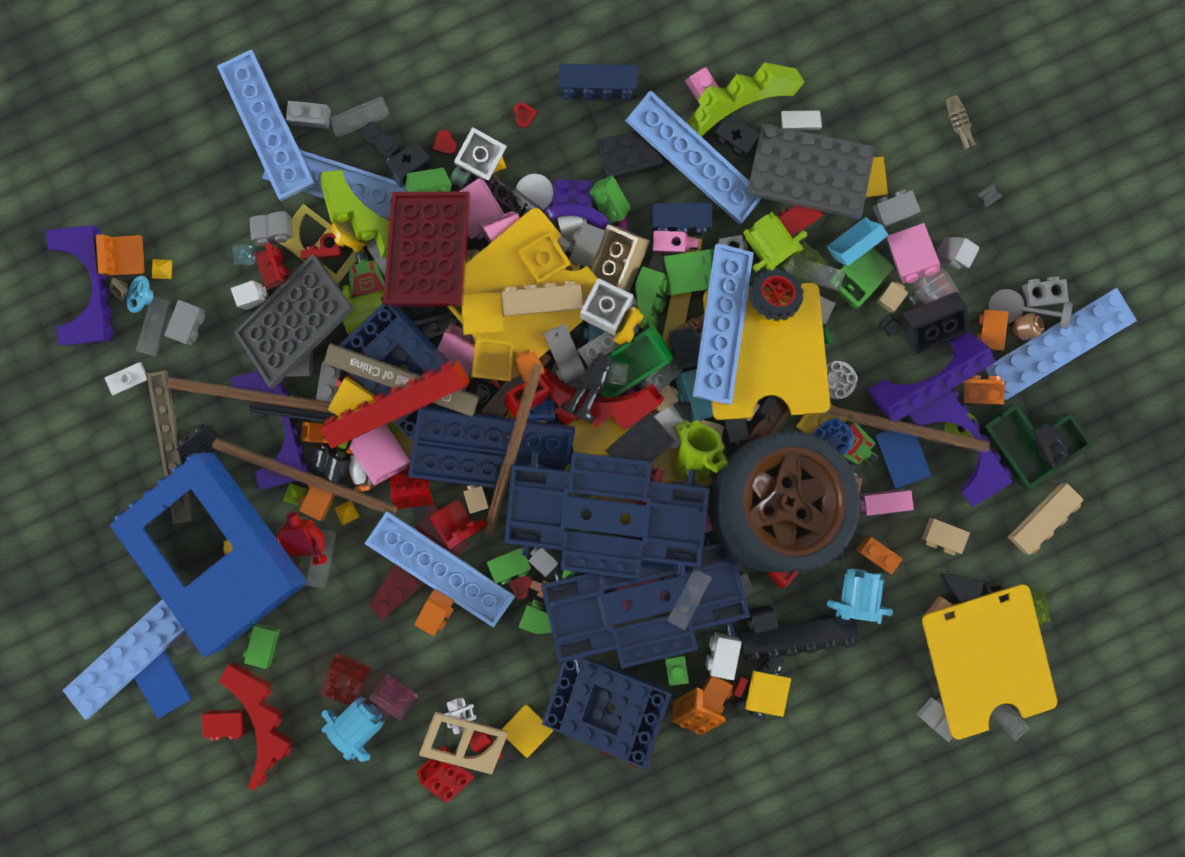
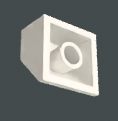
(480, 154)

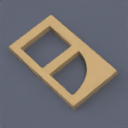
(482, 762)

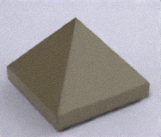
(118, 289)

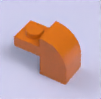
(312, 433)

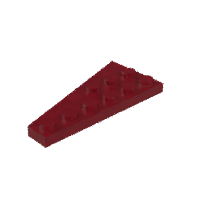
(402, 584)

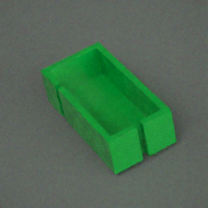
(644, 355)

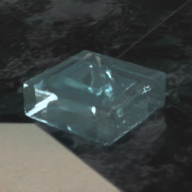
(243, 254)

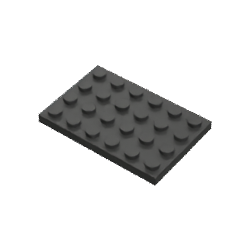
(811, 171)
(293, 321)

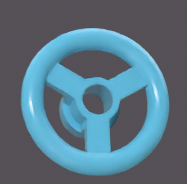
(141, 294)

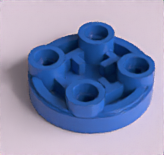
(837, 434)

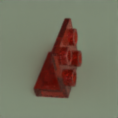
(344, 680)

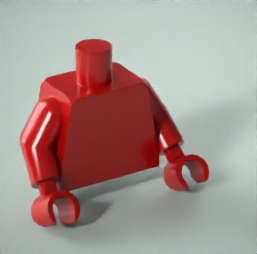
(302, 539)

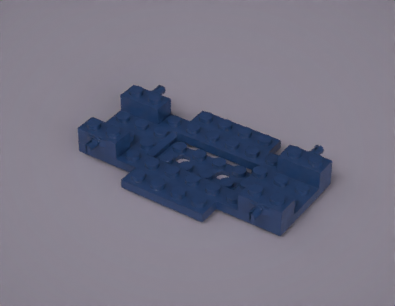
(669, 523)
(584, 615)

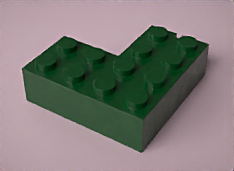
(1015, 443)

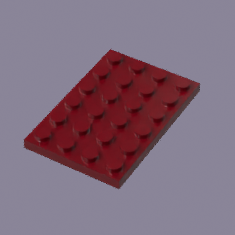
(427, 249)

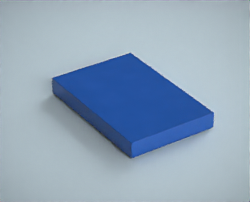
(902, 457)
(162, 686)

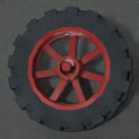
(772, 308)

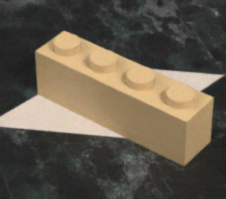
(541, 300)
(1046, 518)

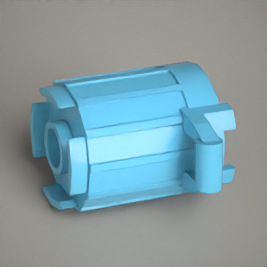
(861, 597)
(353, 728)

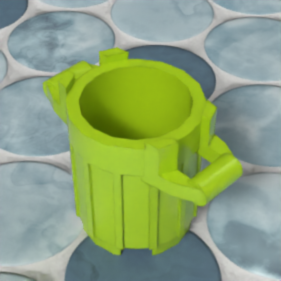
(772, 242)
(363, 307)
(698, 450)

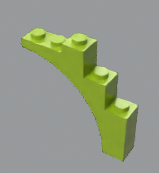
(718, 102)
(345, 206)

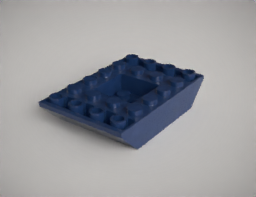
(395, 339)
(581, 710)

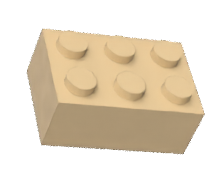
(619, 257)

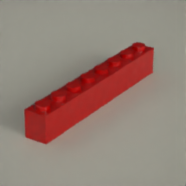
(395, 403)

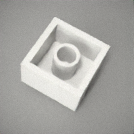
(606, 306)
(723, 656)

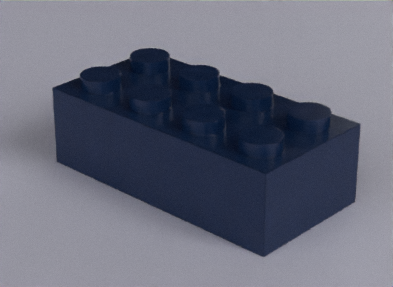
(598, 81)

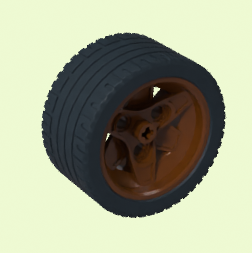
(828, 483)

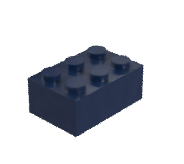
(682, 217)

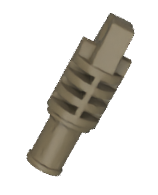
(960, 120)

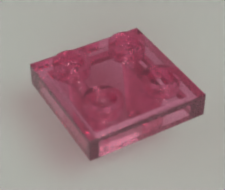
(392, 698)

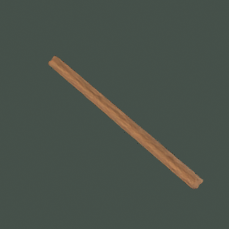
(247, 395)
(904, 427)
(513, 446)
(303, 477)

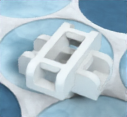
(457, 709)

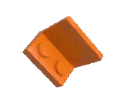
(120, 255)
(984, 391)
(690, 714)

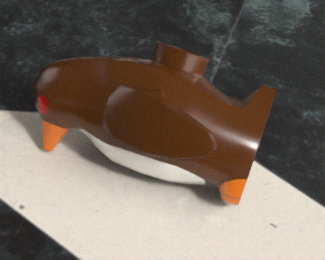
(357, 475)

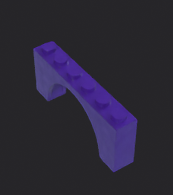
(93, 323)
(900, 400)
(292, 450)
(989, 474)

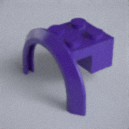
(574, 199)

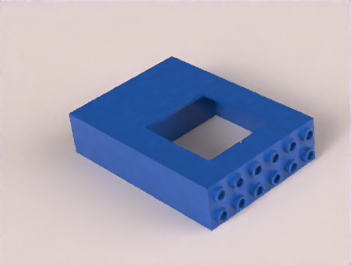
(237, 587)

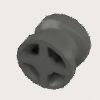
(989, 195)

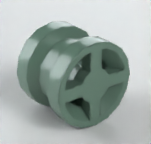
(460, 178)

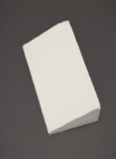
(801, 120)

